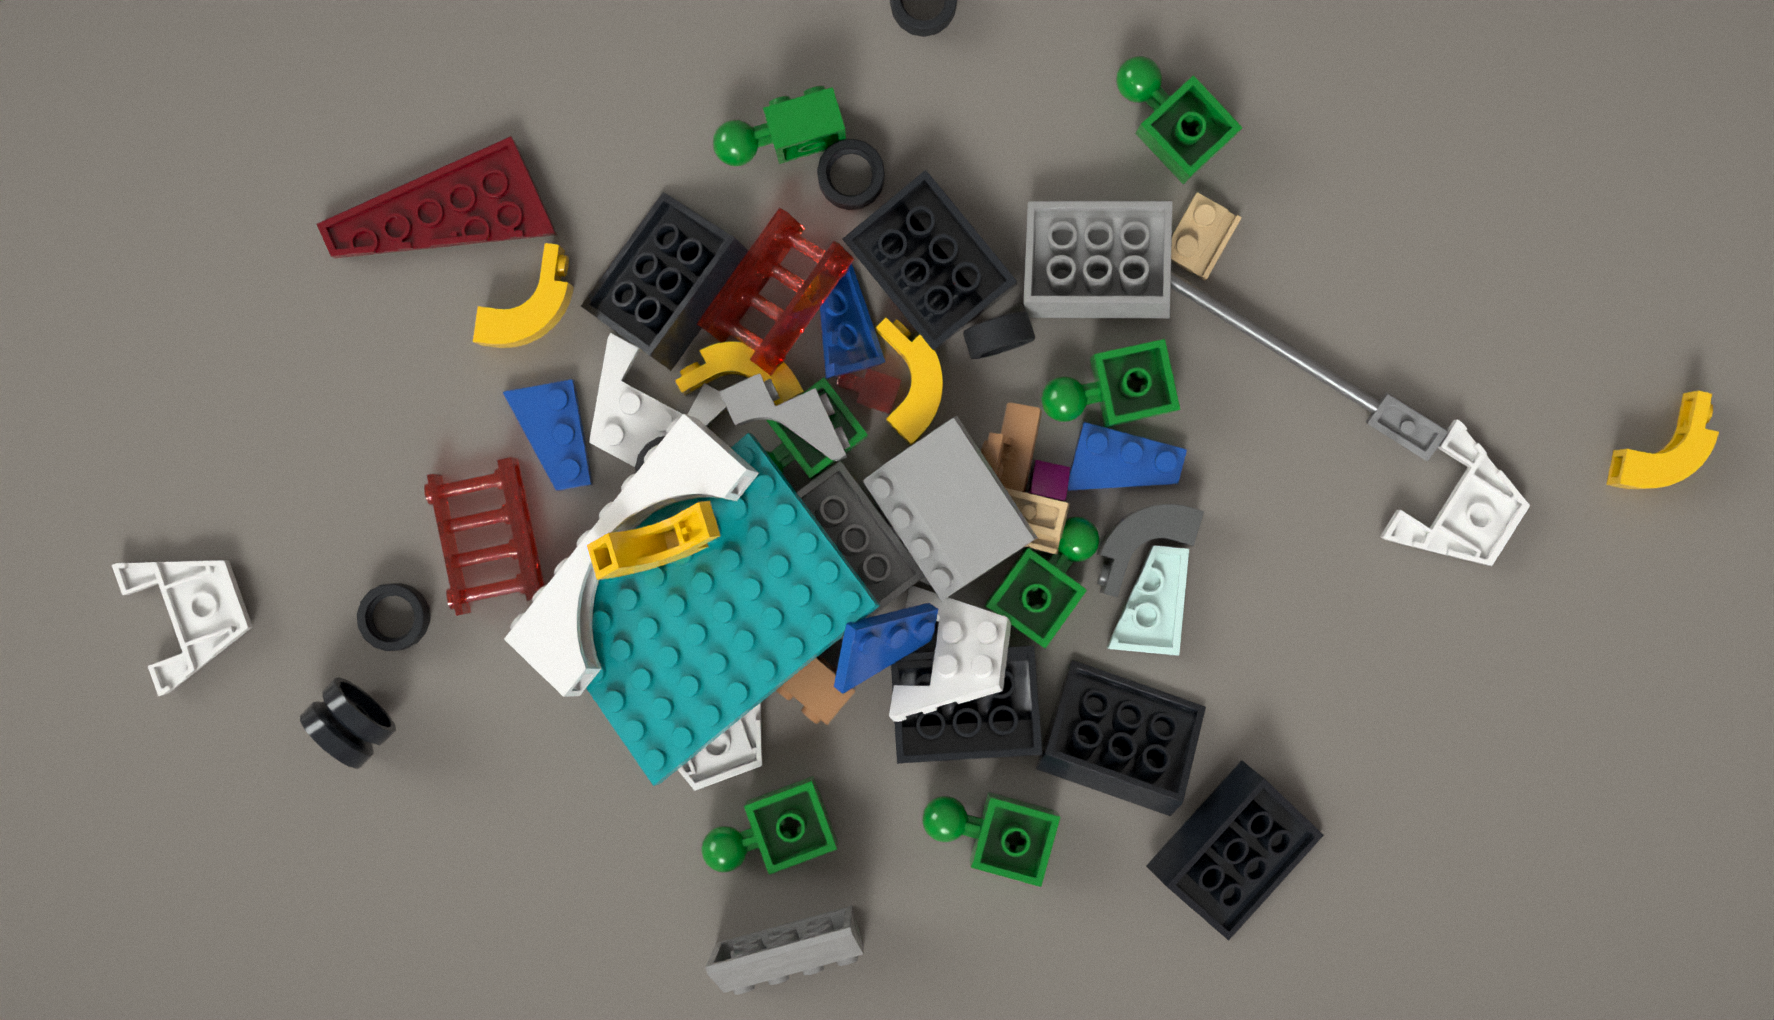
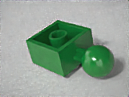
(1191, 105)
(793, 126)
(1067, 398)
(807, 456)
(1059, 591)
(780, 847)
(1026, 861)

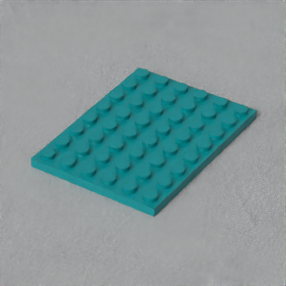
(721, 628)

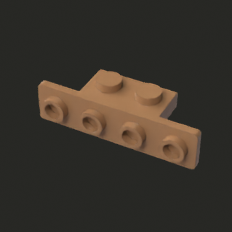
(1013, 449)

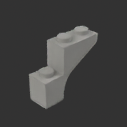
(803, 415)

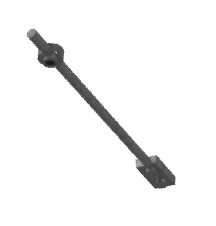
(1387, 415)

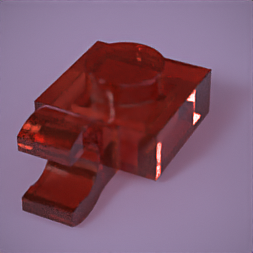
(874, 390)

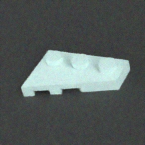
(1155, 605)

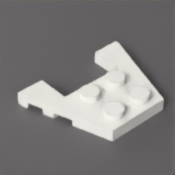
(631, 419)
(1475, 516)
(202, 608)
(966, 659)
(729, 754)

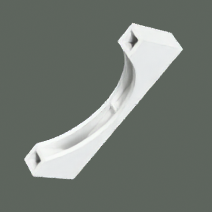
(557, 627)

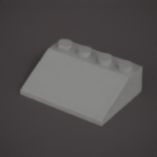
(1098, 259)
(949, 508)
(861, 534)
(785, 950)

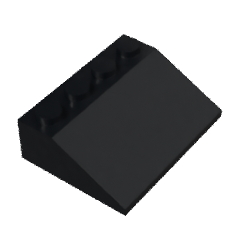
(930, 260)
(665, 280)
(977, 729)
(1122, 738)
(1234, 850)

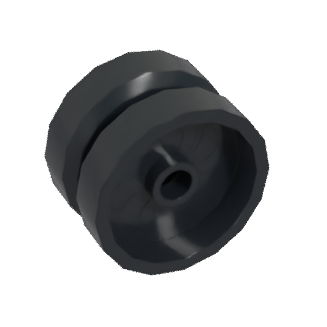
(347, 723)

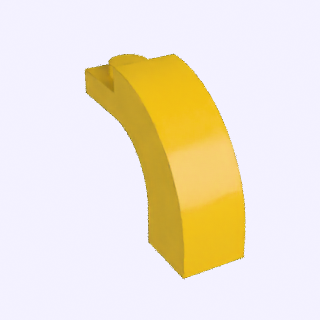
(537, 315)
(734, 358)
(922, 402)
(1678, 459)
(654, 545)

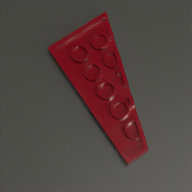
(459, 204)

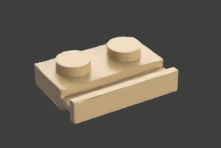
(1202, 235)
(1045, 518)

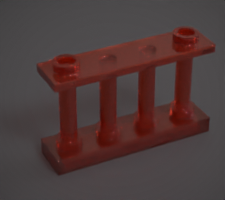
(752, 275)
(513, 512)

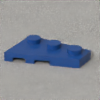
(847, 330)
(555, 431)
(1119, 460)
(881, 641)

